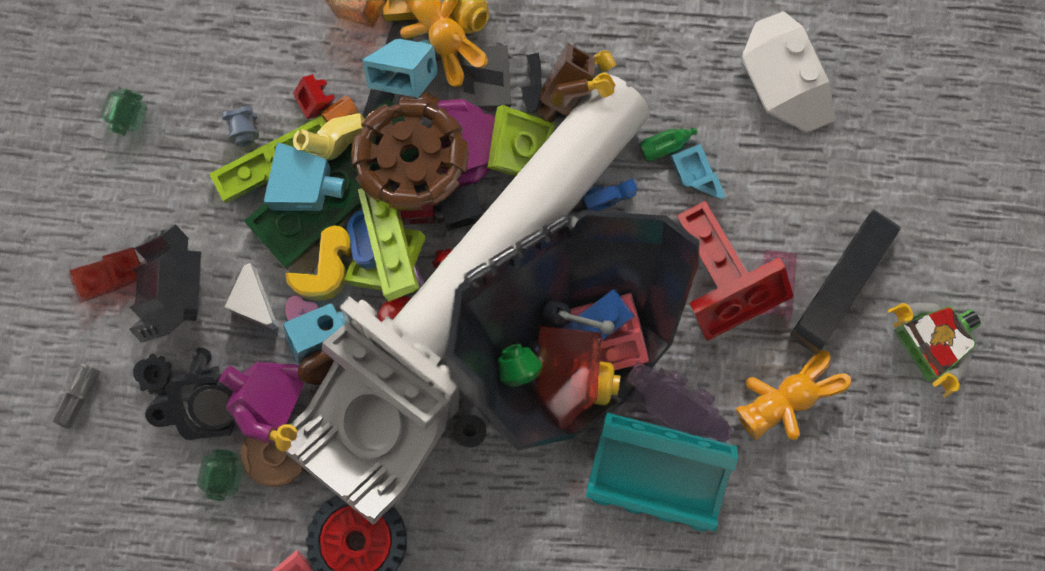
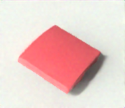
(626, 344)

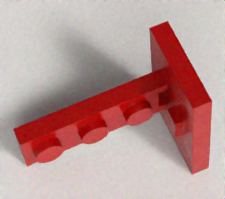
(738, 293)

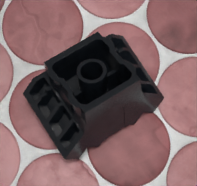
(165, 284)

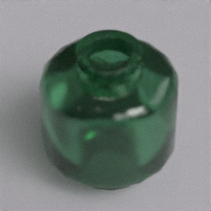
(124, 110)
(220, 474)

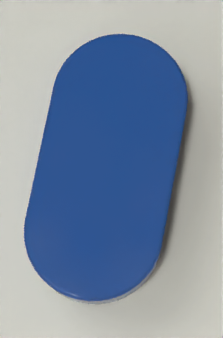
(360, 241)

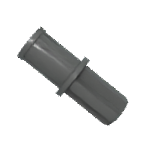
(75, 396)

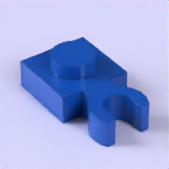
(603, 198)

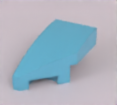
(696, 172)

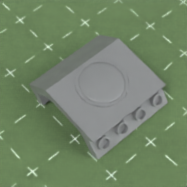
(367, 425)

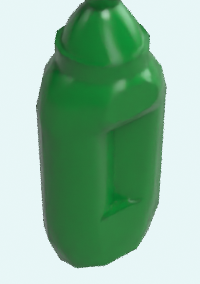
(665, 143)

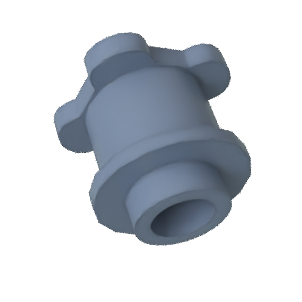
(241, 126)

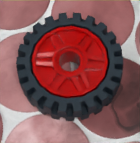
(331, 532)

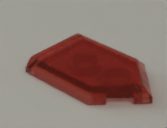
(568, 371)

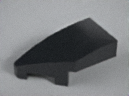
(532, 93)

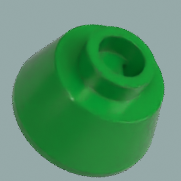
(518, 366)

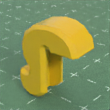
(331, 270)

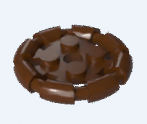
(407, 136)

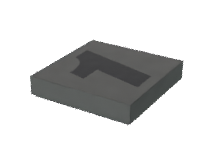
(488, 85)

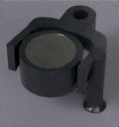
(205, 404)

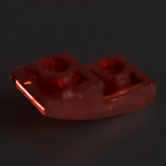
(104, 276)

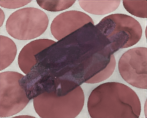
(678, 404)

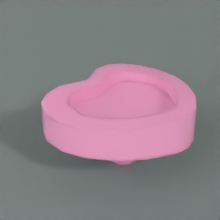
(297, 306)

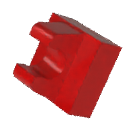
(310, 96)

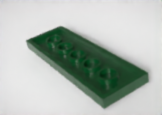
(295, 233)

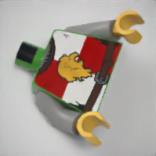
(937, 341)

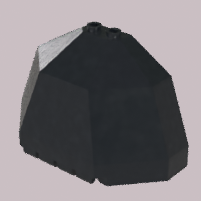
(576, 265)

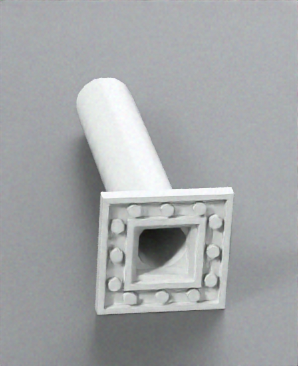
(537, 195)

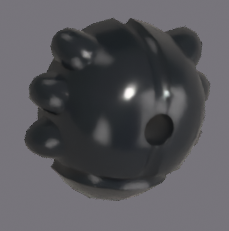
(146, 371)

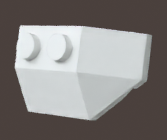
(788, 73)

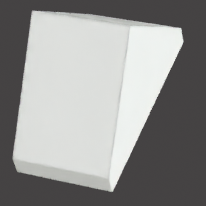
(250, 300)

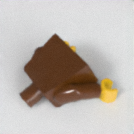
(572, 79)

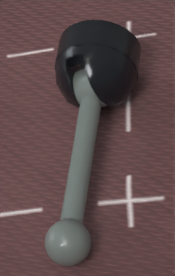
(564, 315)

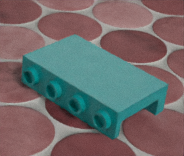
(661, 472)

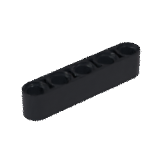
(845, 282)

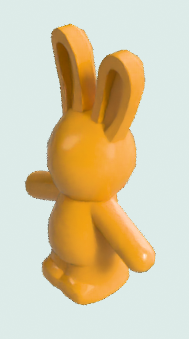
(445, 36)
(794, 394)

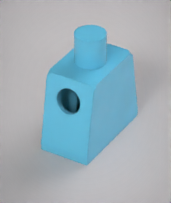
(401, 67)
(300, 181)
(305, 331)

